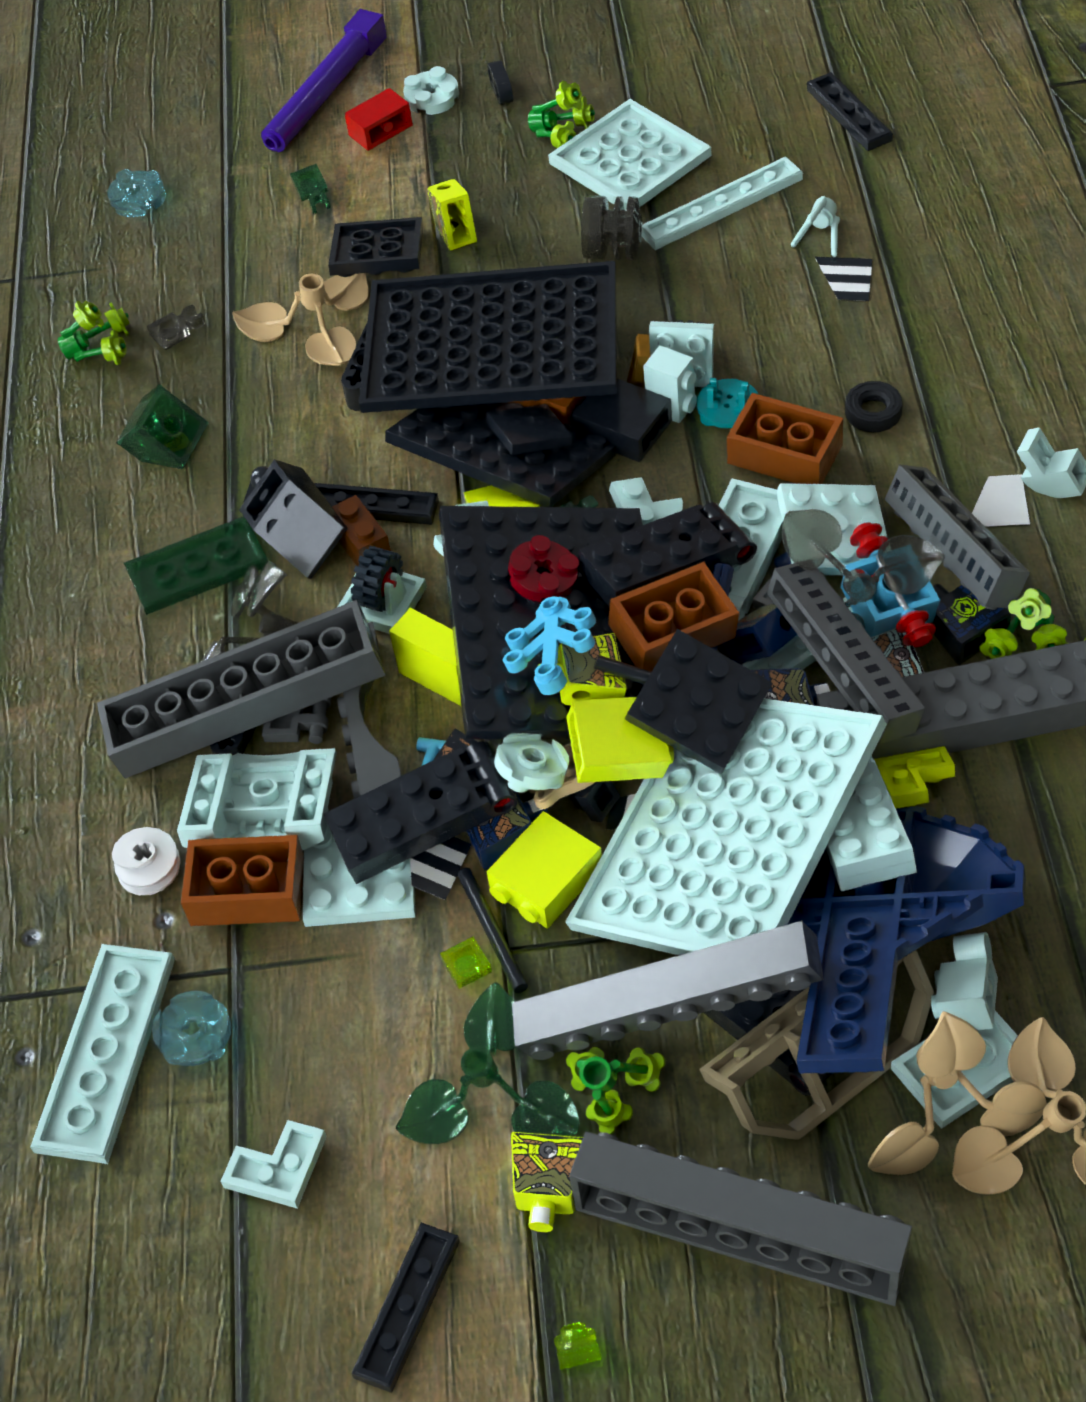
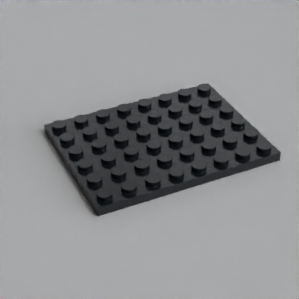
(490, 337)
(487, 607)

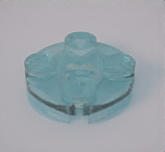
(145, 184)
(201, 1046)

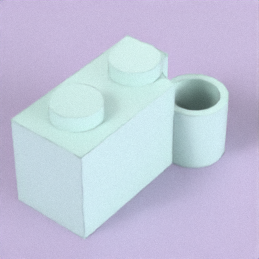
(969, 983)

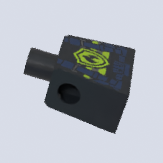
(963, 622)

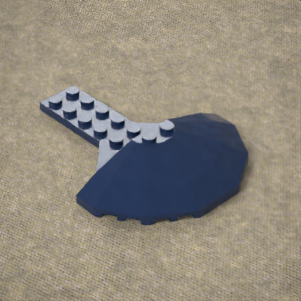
(867, 929)

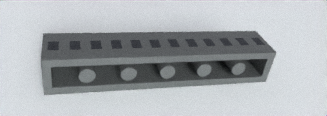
(967, 544)
(845, 649)

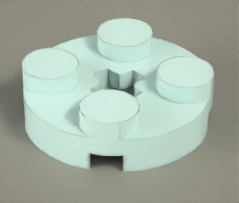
(419, 88)
(543, 771)

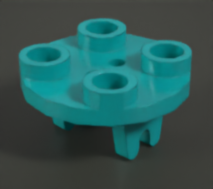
(723, 401)

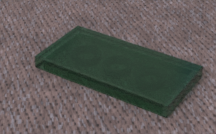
(195, 565)

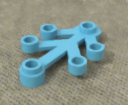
(550, 615)

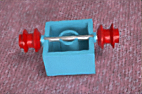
(888, 609)

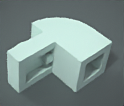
(1051, 472)

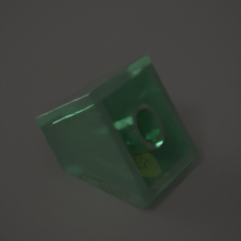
(162, 430)

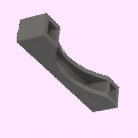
(369, 759)

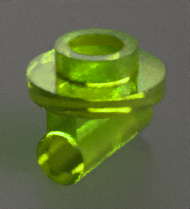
(576, 1345)

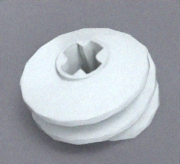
(146, 860)

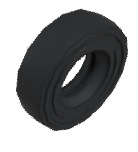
(873, 421)

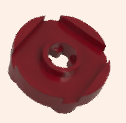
(546, 554)

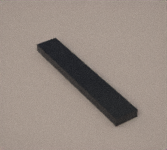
(383, 503)

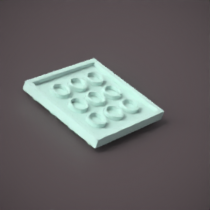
(630, 154)

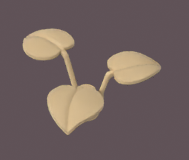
(331, 347)
(1040, 1057)
(942, 1058)

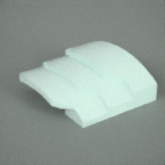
(259, 796)

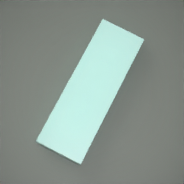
(103, 1054)

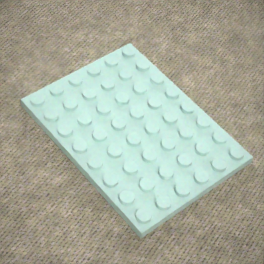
(730, 850)

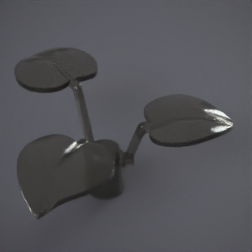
(905, 559)
(259, 588)

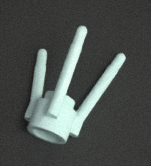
(821, 216)

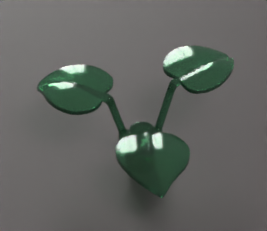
(434, 1108)

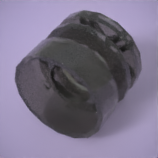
(610, 227)

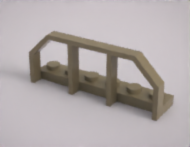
(783, 1031)

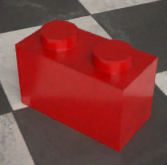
(378, 119)

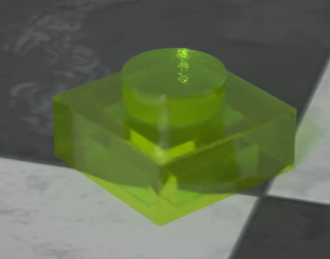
(466, 962)

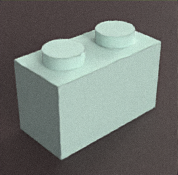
(673, 377)

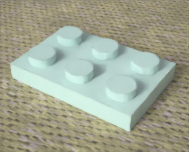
(986, 1076)

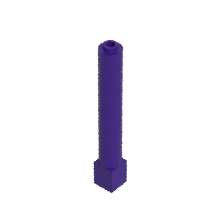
(362, 37)

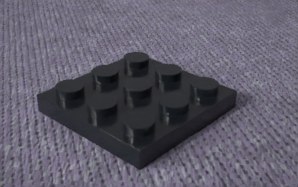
(376, 246)
(698, 701)

